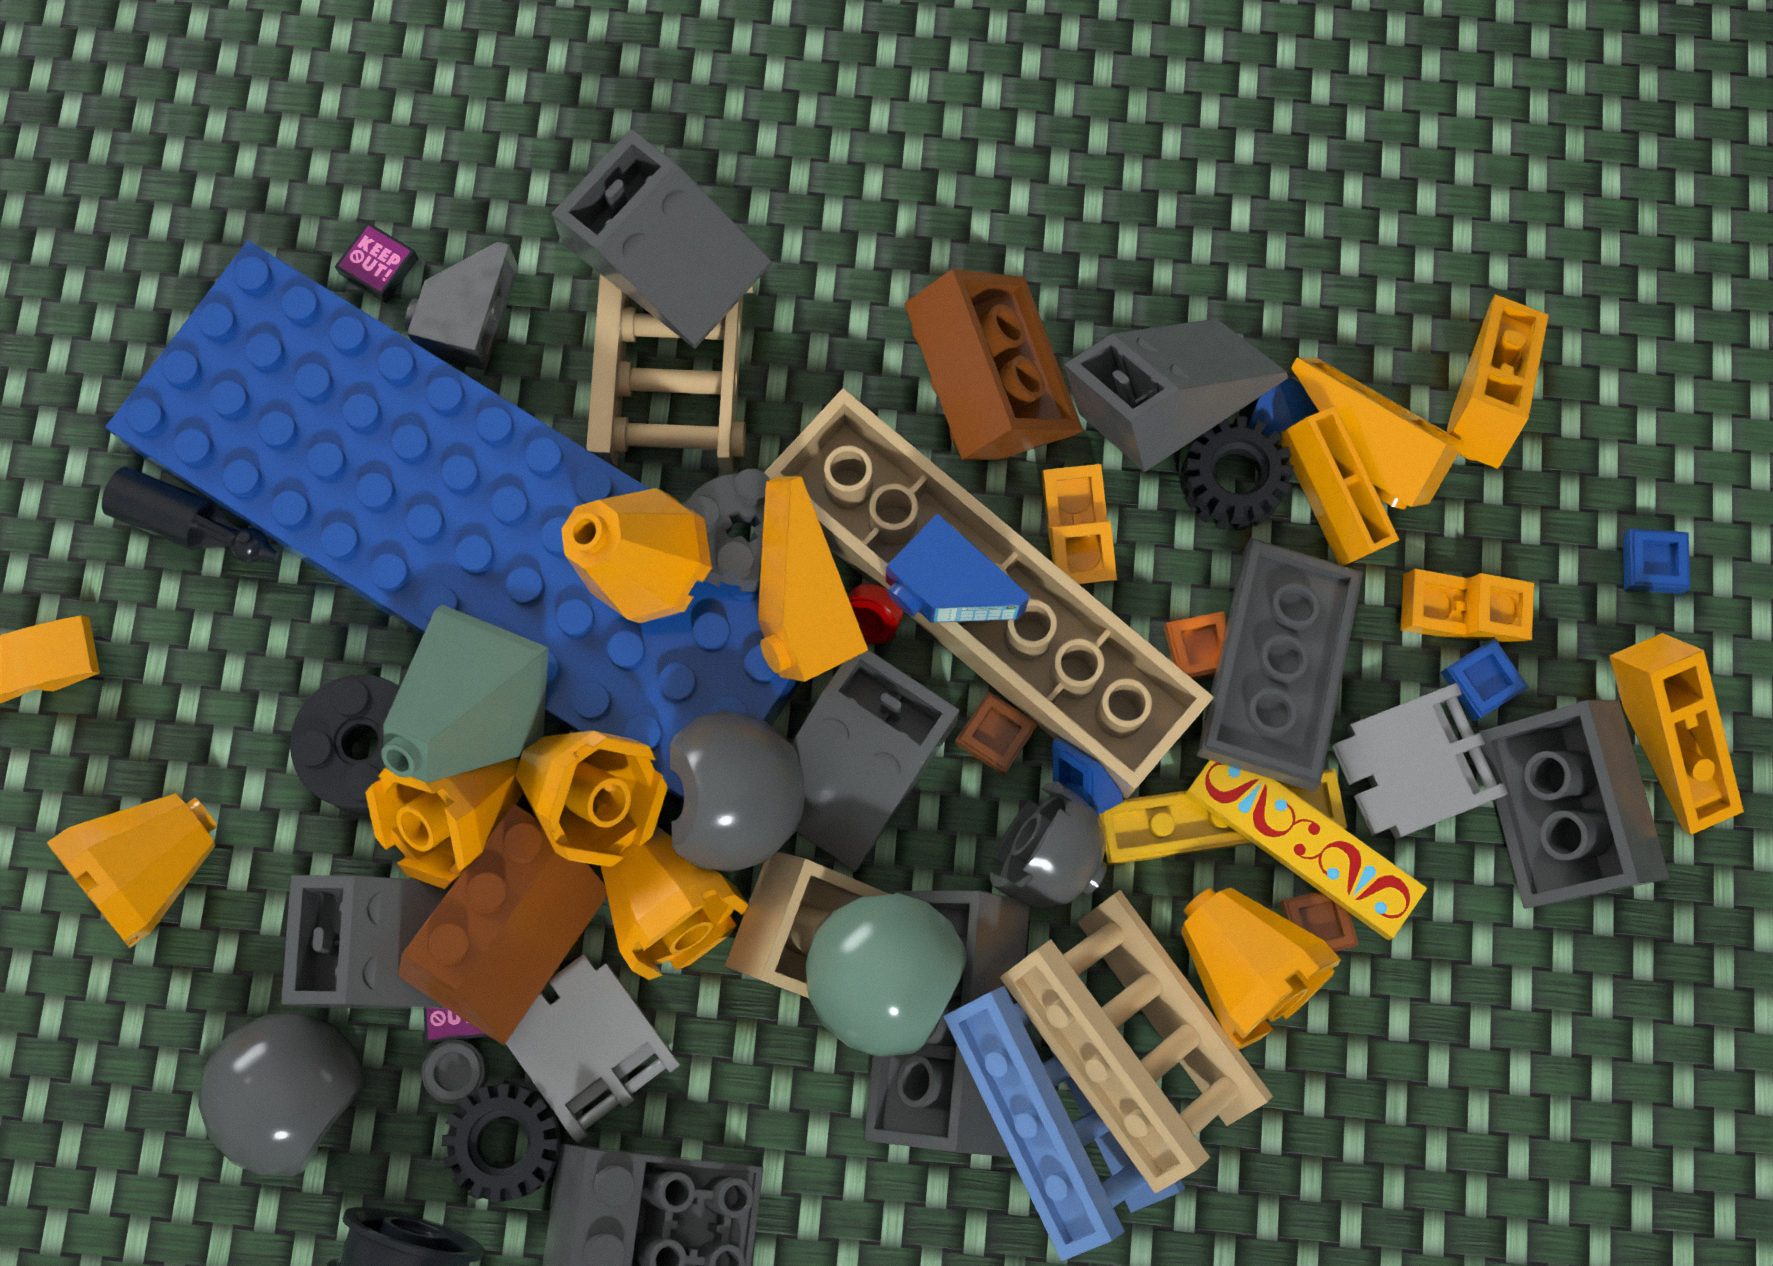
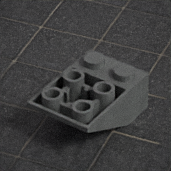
(659, 239)
(1167, 385)
(865, 753)
(350, 940)
(650, 1210)

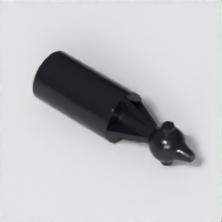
(179, 516)

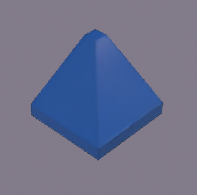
(1282, 407)
(1084, 776)

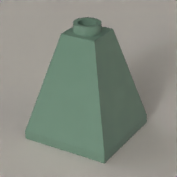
(466, 699)

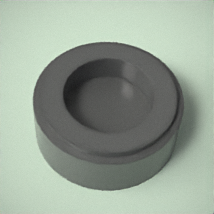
(454, 1071)

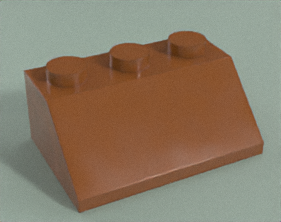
(991, 364)
(503, 928)

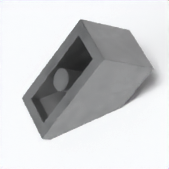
(464, 307)

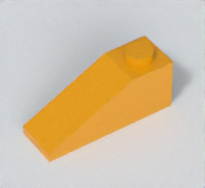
(1498, 381)
(1398, 448)
(801, 594)
(1680, 728)

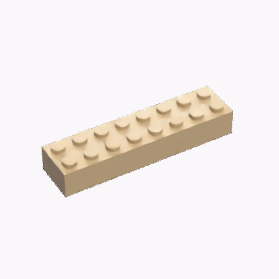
(1063, 658)

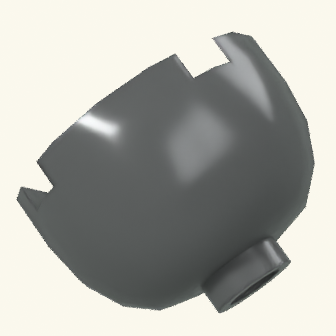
(1052, 850)

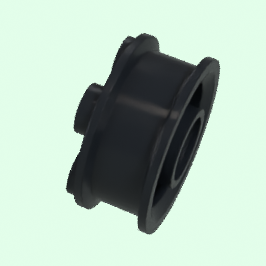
(325, 736)
(402, 1239)

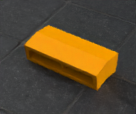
(1338, 486)

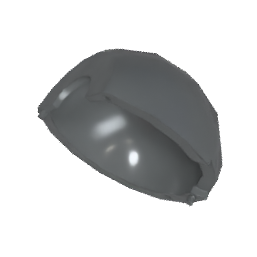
(738, 791)
(278, 1091)

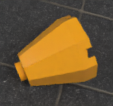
(638, 552)
(592, 793)
(443, 821)
(137, 860)
(667, 906)
(1252, 962)

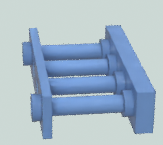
(1039, 1133)

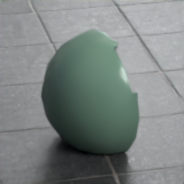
(884, 972)

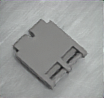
(1416, 764)
(588, 1045)

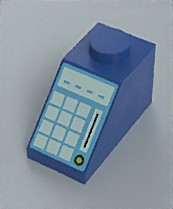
(951, 579)

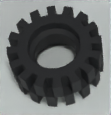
(1233, 507)
(465, 1134)

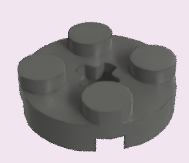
(726, 502)

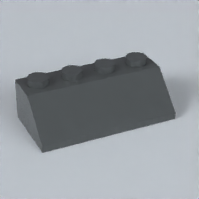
(930, 1094)

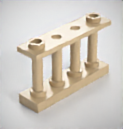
(618, 379)
(1104, 1064)

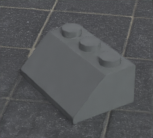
(1573, 804)

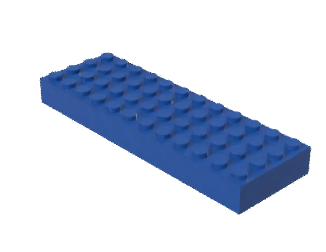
(427, 498)

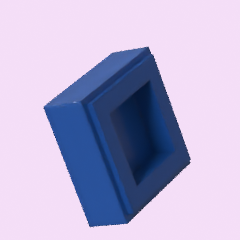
(1656, 561)
(1485, 679)

